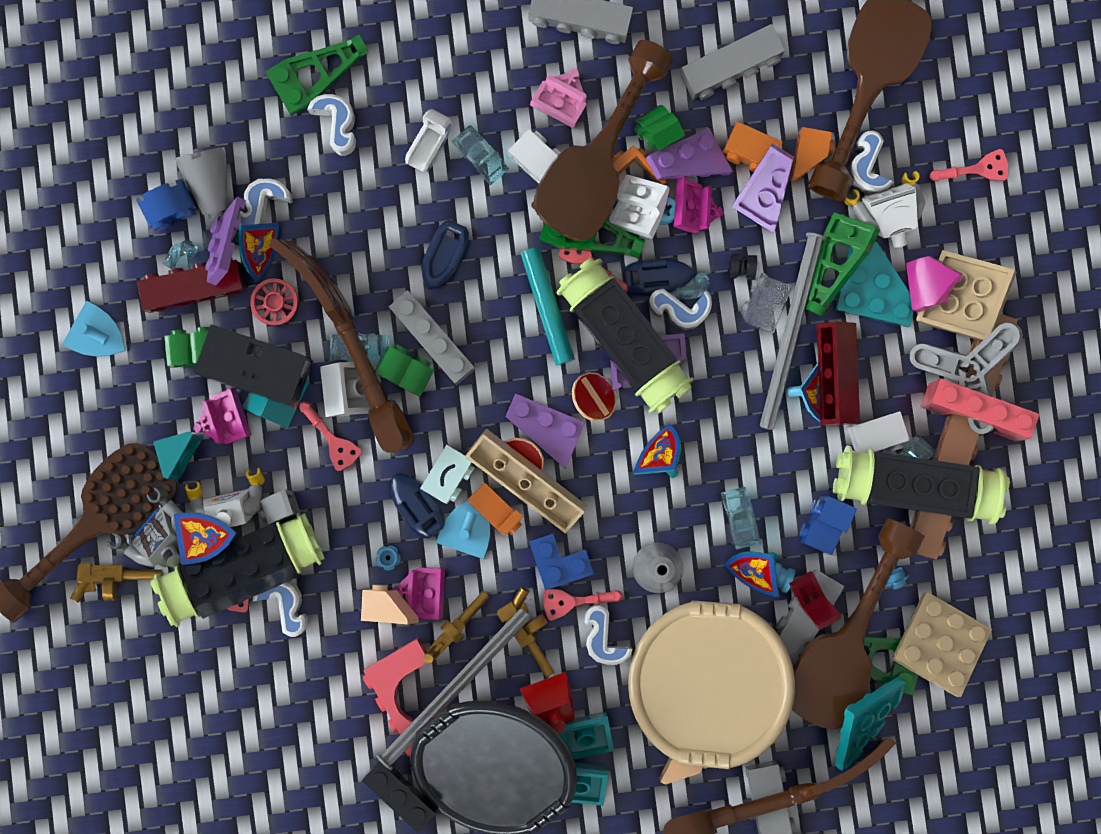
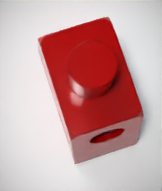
(551, 701)

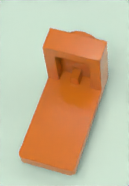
(624, 160)
(495, 510)

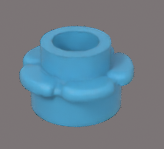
(381, 557)
(897, 578)

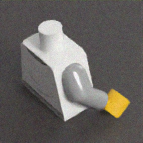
(892, 210)
(233, 507)

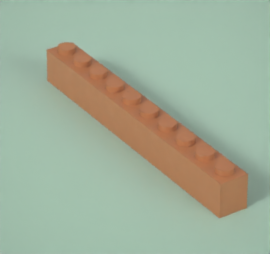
(958, 447)

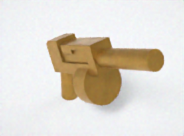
(109, 577)
(453, 630)
(526, 635)

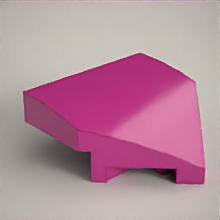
(694, 206)
(930, 282)
(223, 418)
(424, 592)

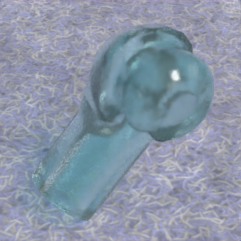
(178, 250)
(694, 291)

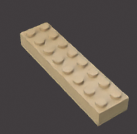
(526, 481)

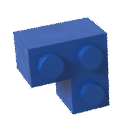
(826, 524)
(557, 569)

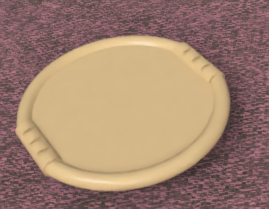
(711, 684)

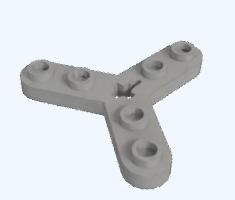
(983, 357)

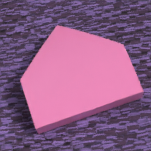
(561, 97)

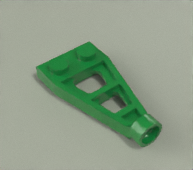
(290, 89)
(848, 232)
(620, 247)
(897, 670)

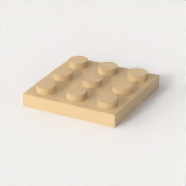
(974, 301)
(942, 644)

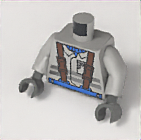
(157, 537)

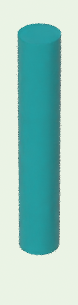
(547, 306)

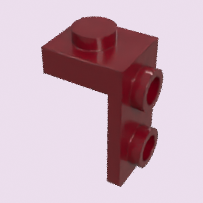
(813, 601)

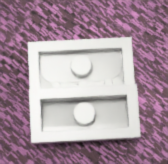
(639, 206)

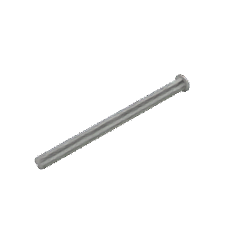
(791, 330)
(455, 687)

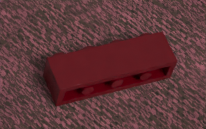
(188, 287)
(838, 373)

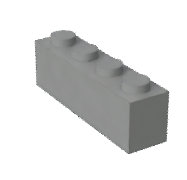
(586, 17)
(732, 62)
(432, 337)
(796, 627)
(766, 780)

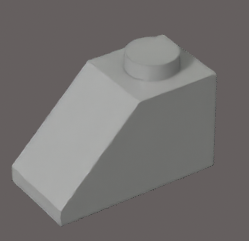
(279, 507)

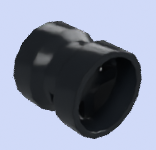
(737, 266)

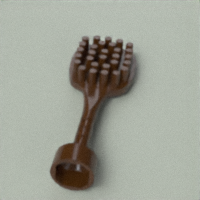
(883, 53)
(581, 180)
(112, 503)
(835, 665)

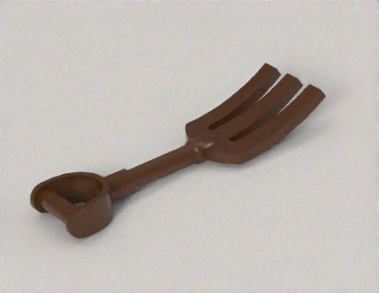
(385, 415)
(709, 820)

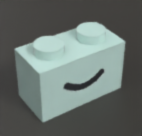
(447, 475)

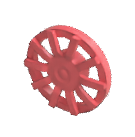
(274, 302)

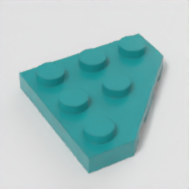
(876, 291)
(866, 720)

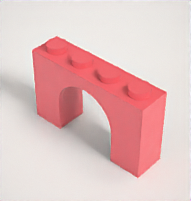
(1007, 419)
(385, 678)

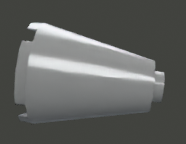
(206, 179)
(646, 565)

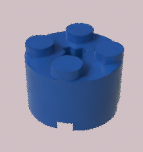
(167, 204)

